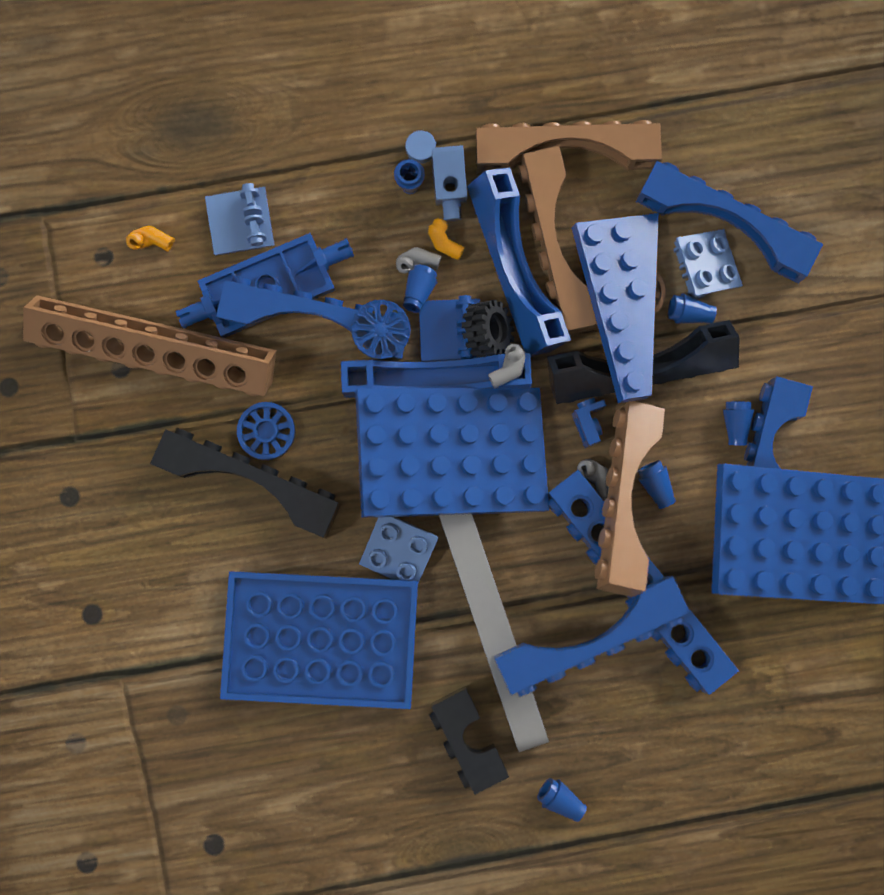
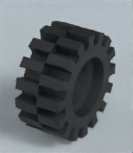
(487, 328)

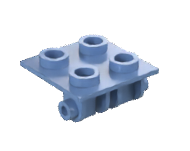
(239, 220)
(707, 263)
(398, 549)

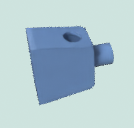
(449, 168)

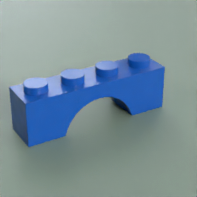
(782, 402)

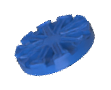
(380, 329)
(265, 431)

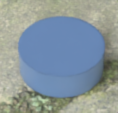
(420, 146)

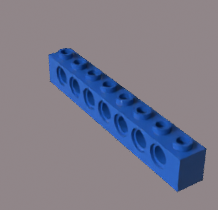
(717, 666)

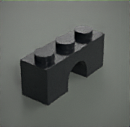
(479, 766)

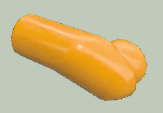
(147, 237)
(441, 242)

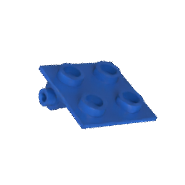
(442, 330)

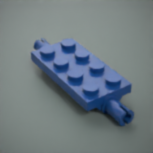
(291, 266)

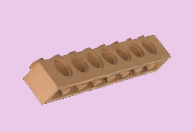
(44, 315)

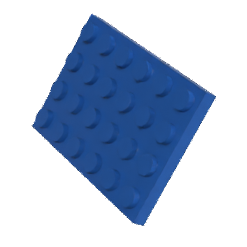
(450, 451)
(798, 535)
(319, 640)

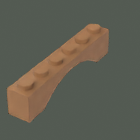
(630, 145)
(544, 177)
(622, 559)

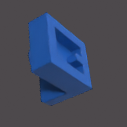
(588, 427)

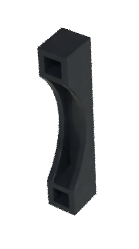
(702, 352)
(188, 458)

